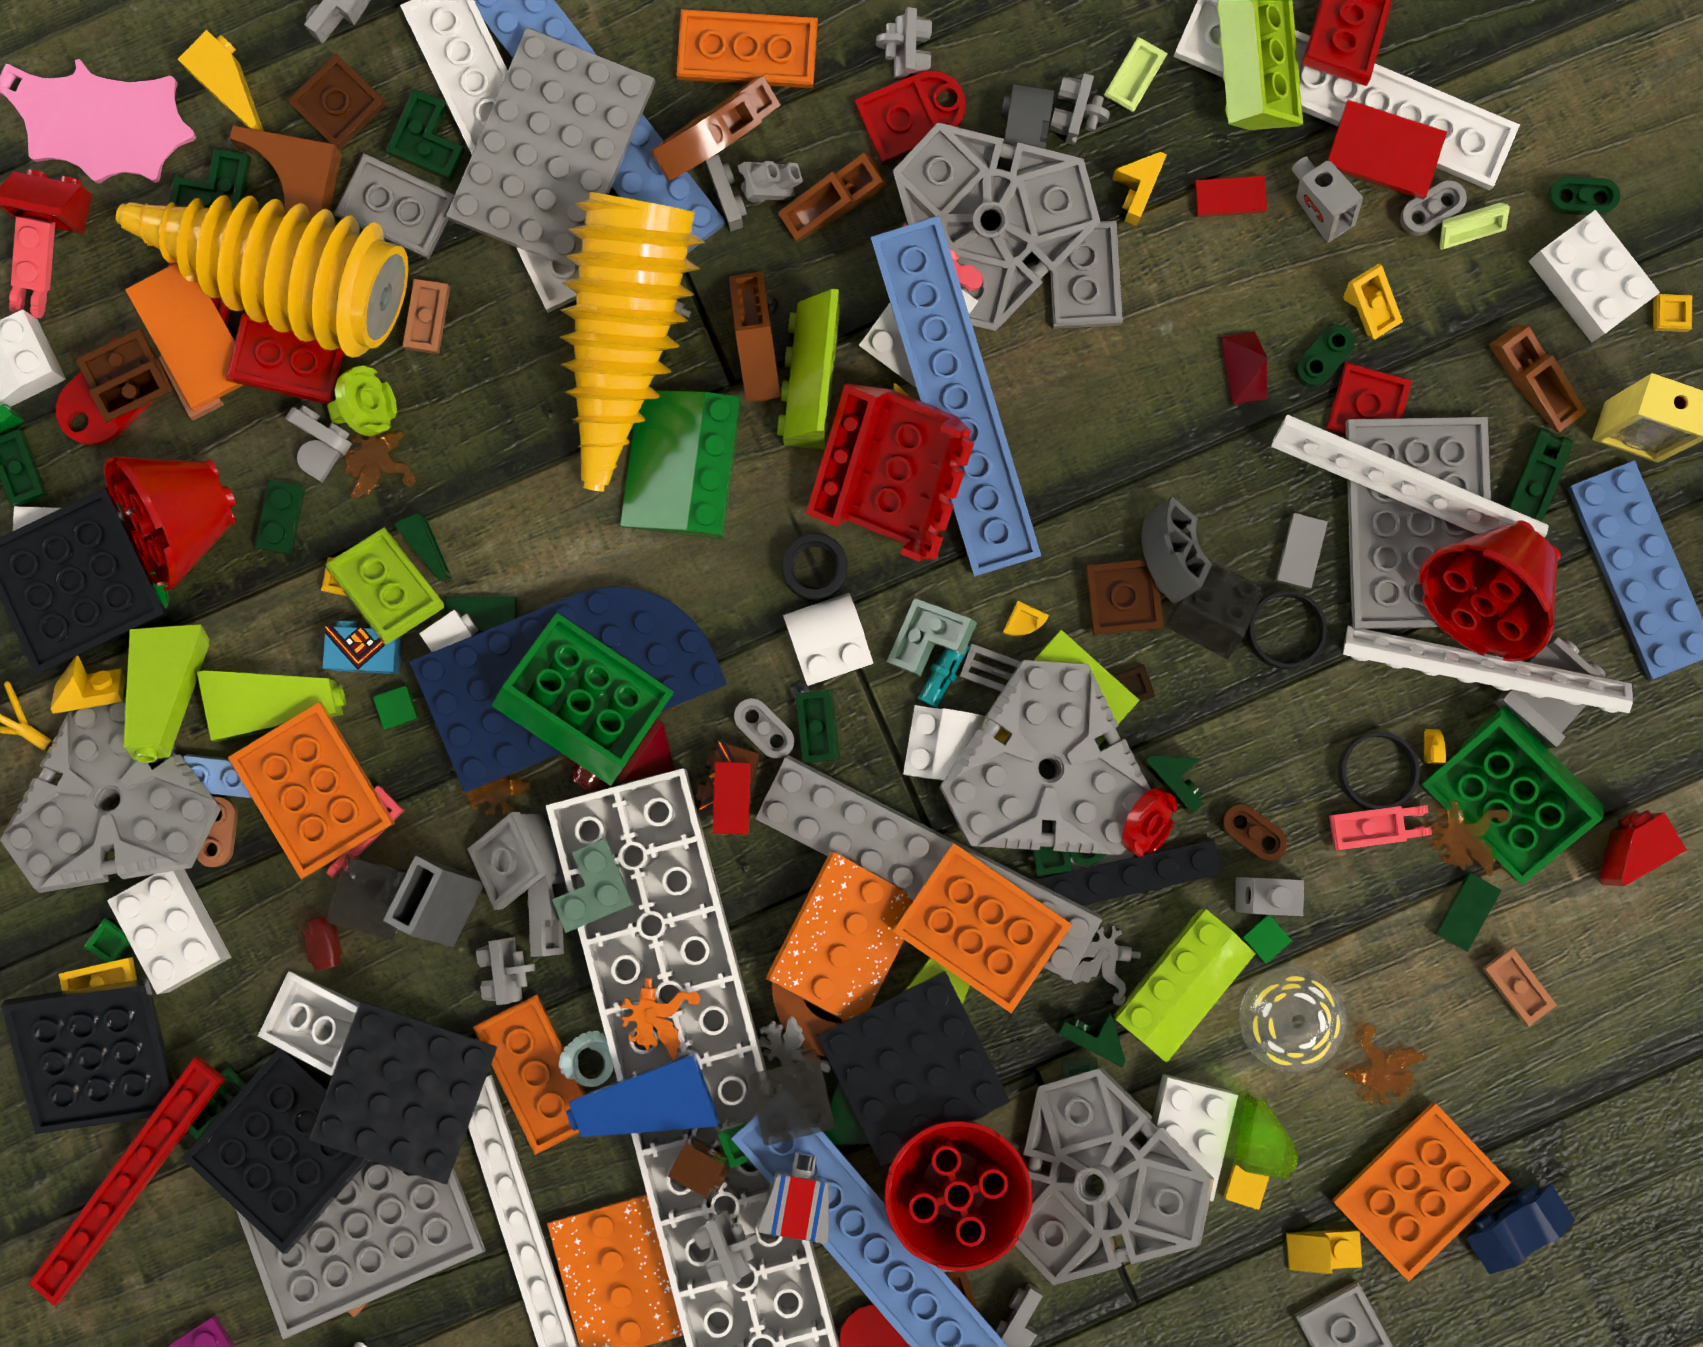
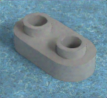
(1432, 209)
(307, 421)
(764, 729)

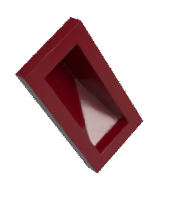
(1245, 367)
(651, 756)

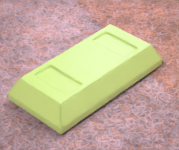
(1135, 74)
(1474, 225)

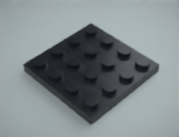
(75, 582)
(89, 1055)
(912, 1065)
(402, 1092)
(262, 1153)

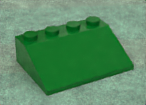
(682, 464)
(582, 698)
(1515, 772)

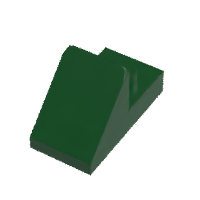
(1168, 772)
(1103, 1043)

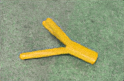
(22, 729)

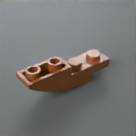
(715, 129)

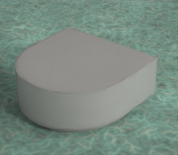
(317, 459)

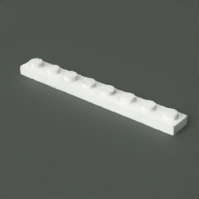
(1395, 478)
(1488, 669)
(519, 1222)

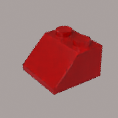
(46, 199)
(1639, 847)

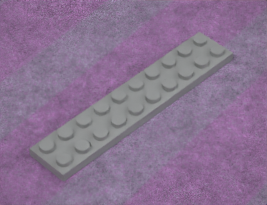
(896, 847)

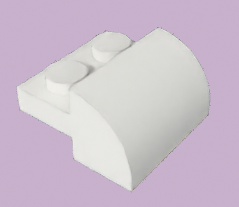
(828, 639)
(938, 740)

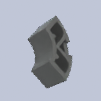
(1027, 118)
(1173, 550)

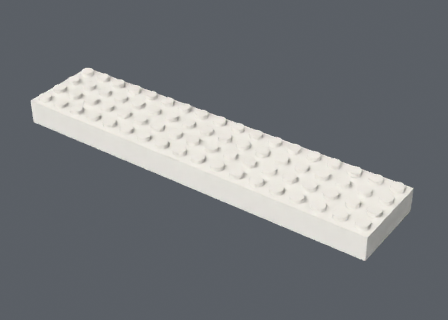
(685, 944)

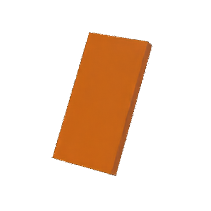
(745, 46)
(186, 334)
(530, 1071)

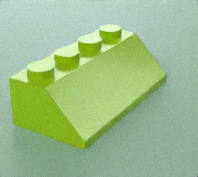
(1260, 63)
(1184, 984)

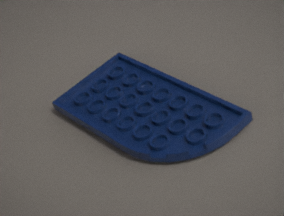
(468, 675)

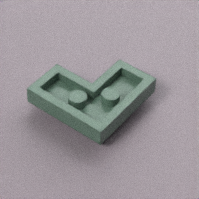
(924, 628)
(603, 889)

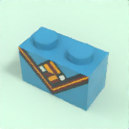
(359, 650)

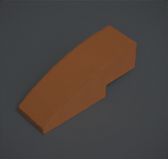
(833, 197)
(1538, 377)

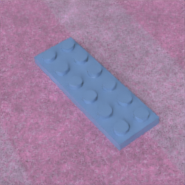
(1640, 569)

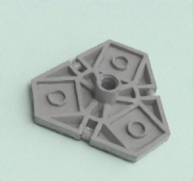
(1041, 205)
(1054, 716)
(68, 828)
(1149, 1193)

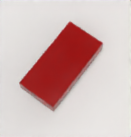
(1230, 196)
(731, 798)

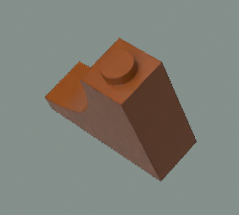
(304, 166)
(754, 337)

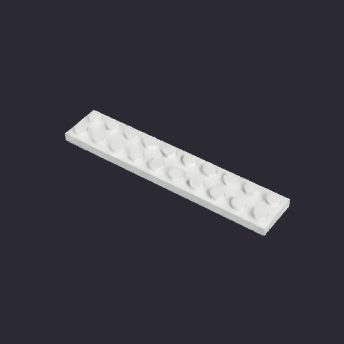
(470, 80)
(1474, 139)

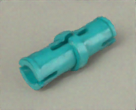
(941, 676)

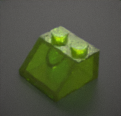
(1262, 1141)

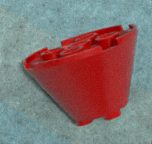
(170, 510)
(1494, 591)
(966, 1227)

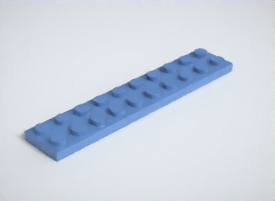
(639, 174)
(954, 379)
(905, 1289)

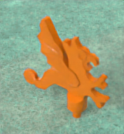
(650, 1013)

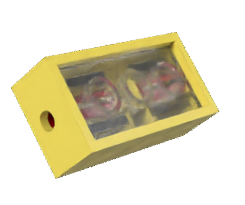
(1652, 418)

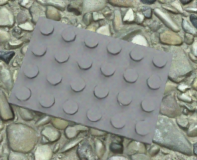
(548, 144)
(1395, 539)
(366, 1244)

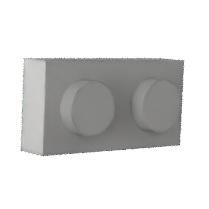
(731, 205)

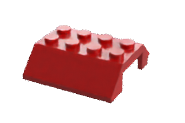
(891, 468)

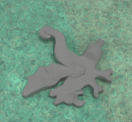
(1105, 953)
(786, 1046)

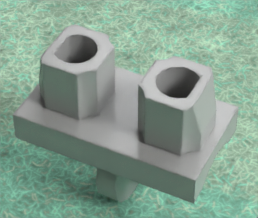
(901, 43)
(1077, 92)
(769, 180)
(507, 971)
(730, 1246)

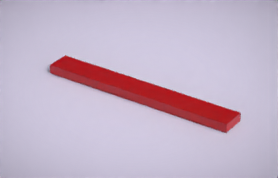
(126, 1180)

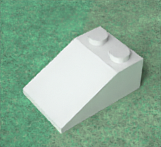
(25, 359)
(309, 1021)

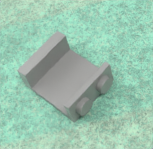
(1549, 716)

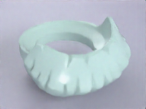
(569, 1058)

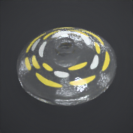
(1268, 1016)

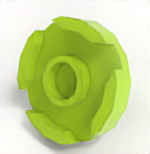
(363, 402)

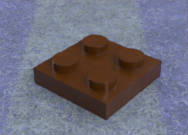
(337, 102)
(1123, 598)

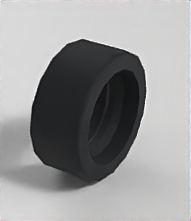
(814, 540)

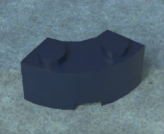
(1520, 1228)

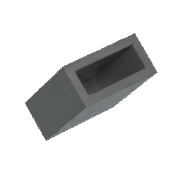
(433, 901)

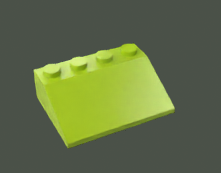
(811, 371)

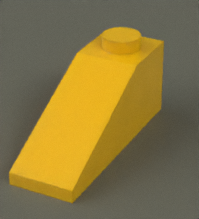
(221, 74)

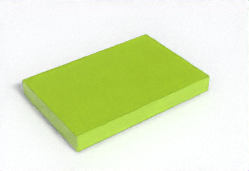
(384, 586)
(1066, 650)

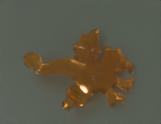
(375, 456)
(496, 793)
(1461, 834)
(1380, 1075)

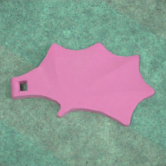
(99, 121)

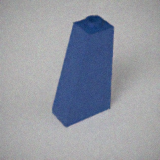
(651, 1101)

